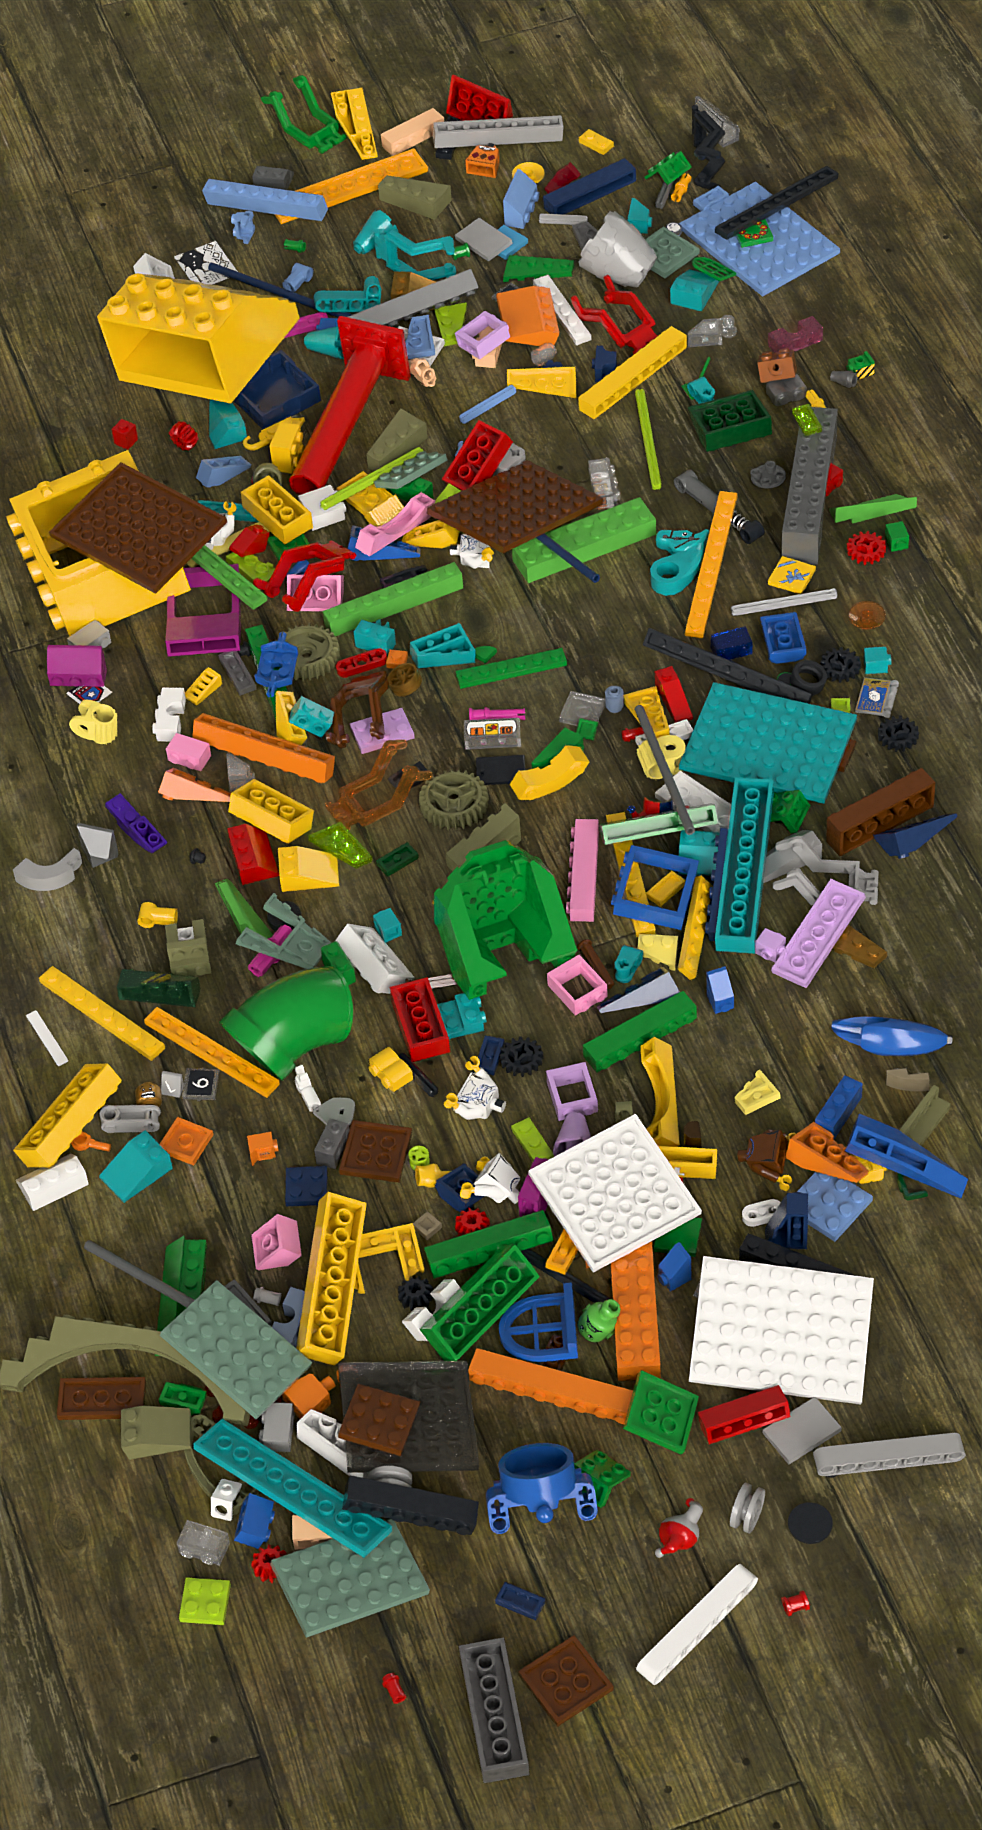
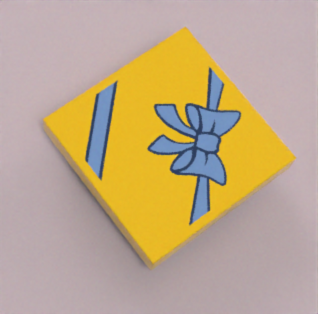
(791, 575)

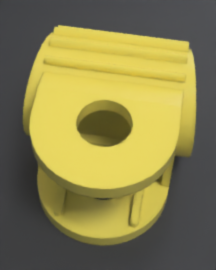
(100, 726)
(648, 761)

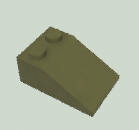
(154, 1430)

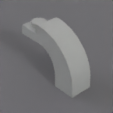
(48, 877)

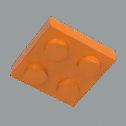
(186, 1140)

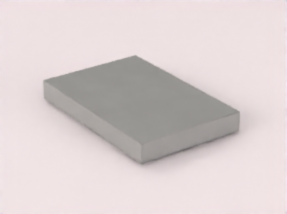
(483, 239)
(803, 1431)

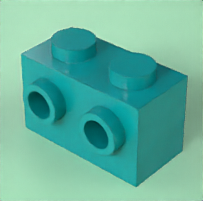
(311, 716)

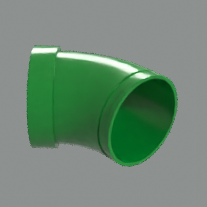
(292, 1018)

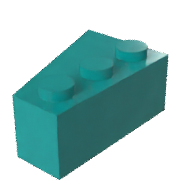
(443, 648)

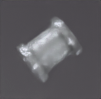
(729, 329)

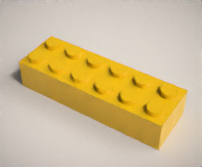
(67, 1115)

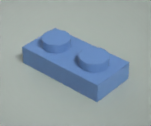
(710, 198)

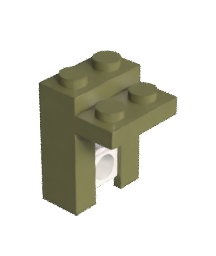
(188, 949)

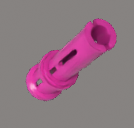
(486, 713)

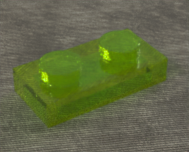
(807, 420)

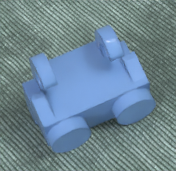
(244, 225)

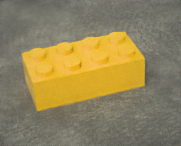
(276, 509)
(271, 811)

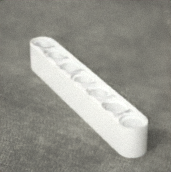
(697, 1624)

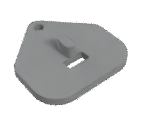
(332, 1108)

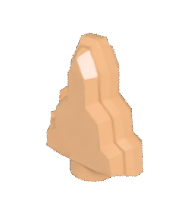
(422, 371)

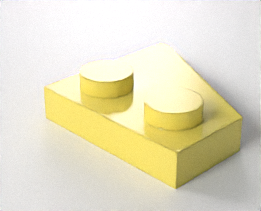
(659, 948)
(756, 1094)

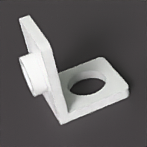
(224, 1495)

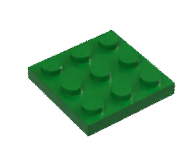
(661, 1412)

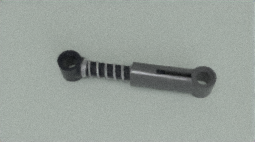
(690, 484)

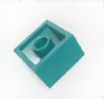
(699, 847)

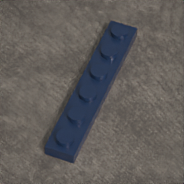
(716, 876)

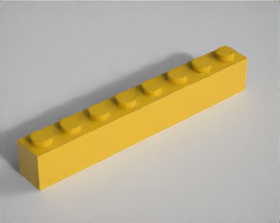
(632, 372)

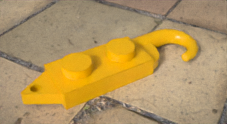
(266, 435)

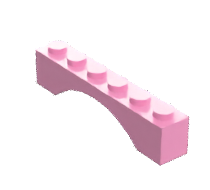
(377, 537)

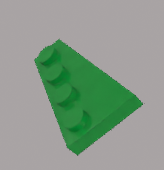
(524, 267)

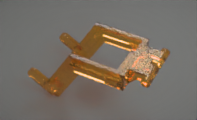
(348, 809)

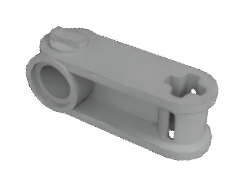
(129, 1118)

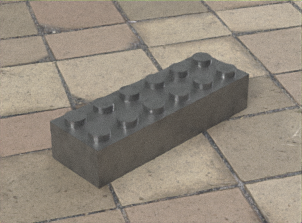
(494, 1710)

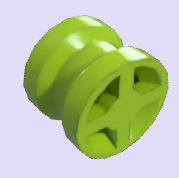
(417, 1153)

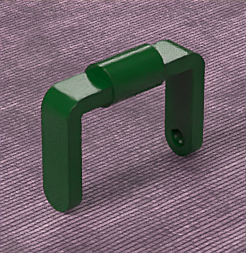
(903, 1189)

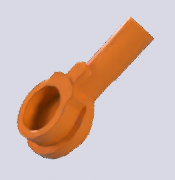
(84, 1141)

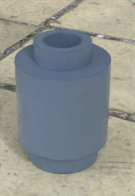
(614, 699)

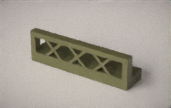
(926, 1116)

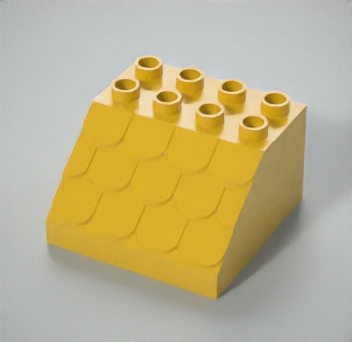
(192, 334)

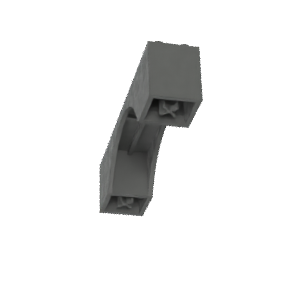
(808, 489)

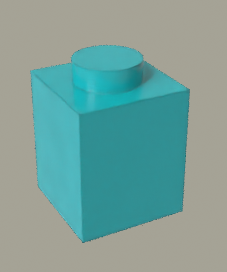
(876, 660)

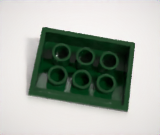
(730, 420)

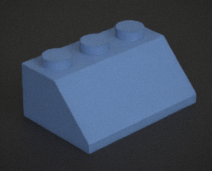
(520, 200)

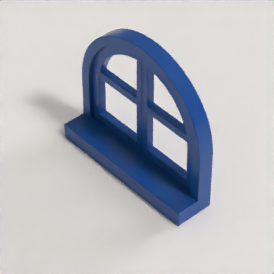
(567, 1325)

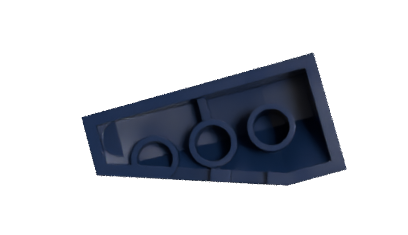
(908, 839)

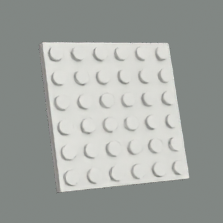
(614, 1192)

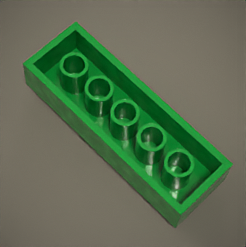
(479, 1303)

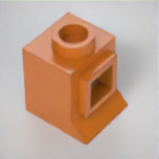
(262, 1147)

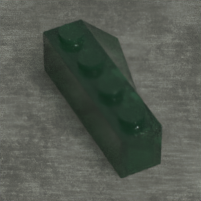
(158, 988)

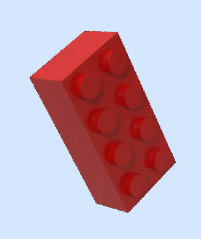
(478, 456)
(419, 1019)

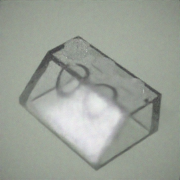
(731, 129)

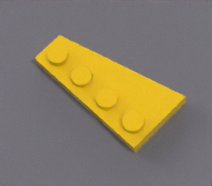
(553, 381)
(651, 702)

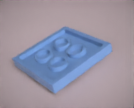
(833, 1203)

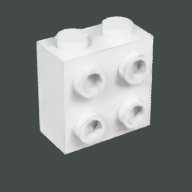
(322, 517)

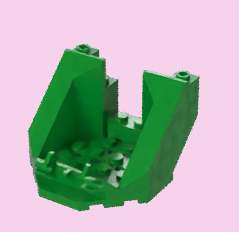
(522, 914)

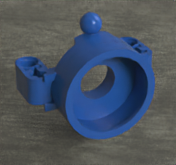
(538, 1479)

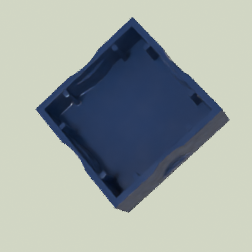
(277, 391)

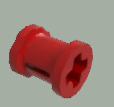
(795, 1603)

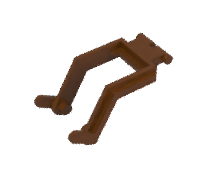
(375, 686)

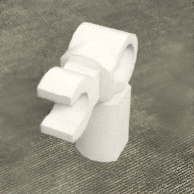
(305, 1088)

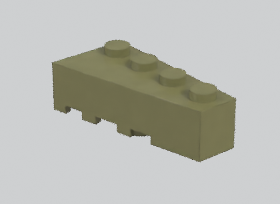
(415, 195)
(399, 437)
(498, 828)

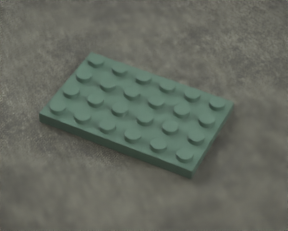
(236, 1349)
(337, 1586)

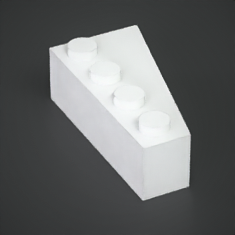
(321, 1435)

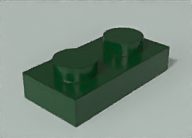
(397, 859)

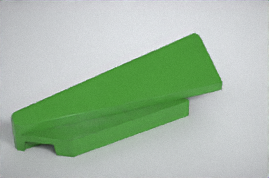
(873, 508)
(240, 910)

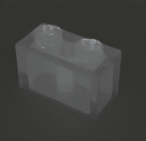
(203, 1543)

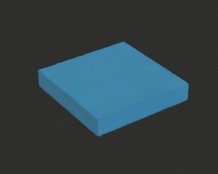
(517, 239)

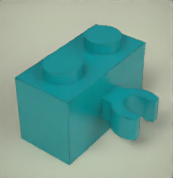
(374, 636)

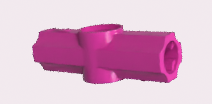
(262, 962)

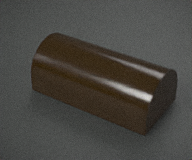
(692, 1135)

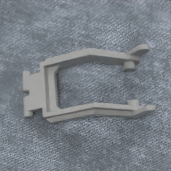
(858, 879)

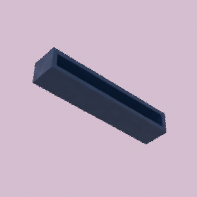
(590, 188)

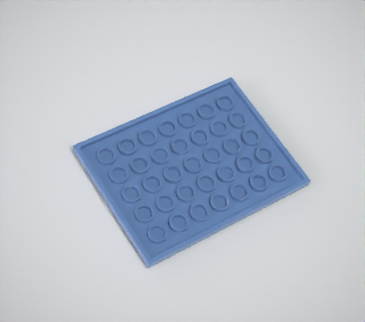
(768, 265)

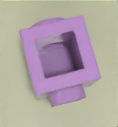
(770, 945)

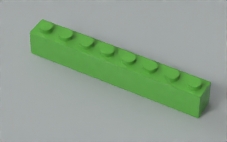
(394, 599)

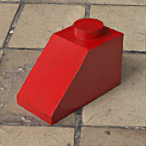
(250, 541)

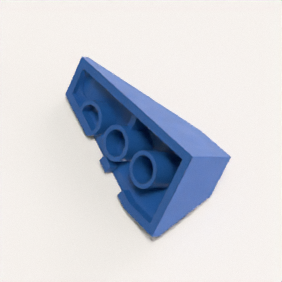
(391, 551)

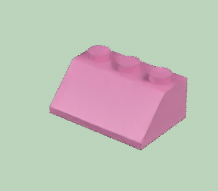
(324, 594)

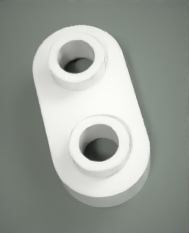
(760, 1212)

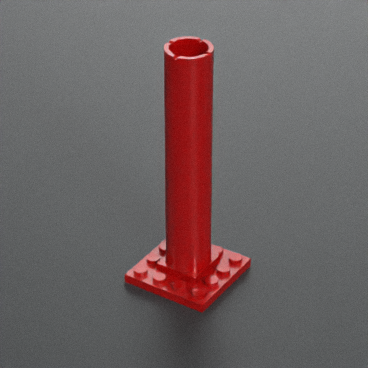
(367, 354)

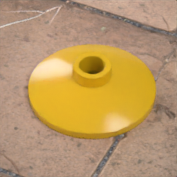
(532, 170)

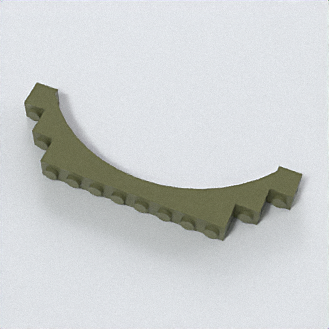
(76, 1337)

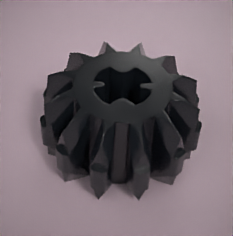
(415, 1293)

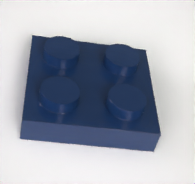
(305, 1185)

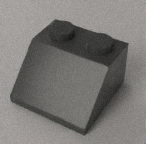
(272, 177)

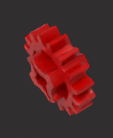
(866, 547)

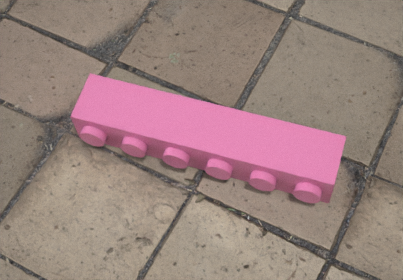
(583, 870)

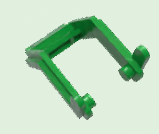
(321, 139)

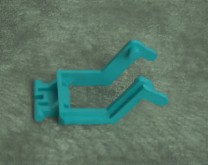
(387, 245)

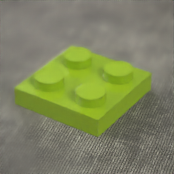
(204, 1601)

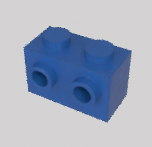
(254, 1521)

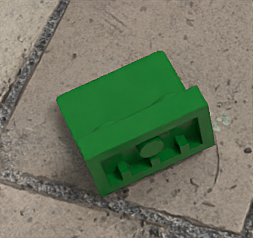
(670, 167)
(790, 808)
(604, 1473)

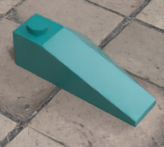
(225, 424)

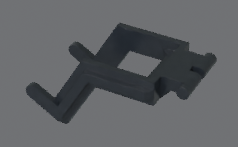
(705, 146)

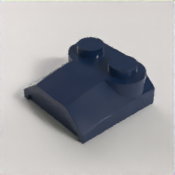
(451, 1184)

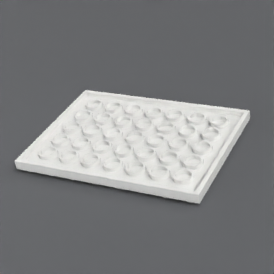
(782, 1329)

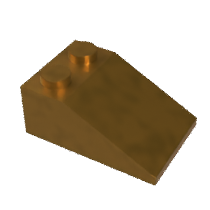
(407, 282)

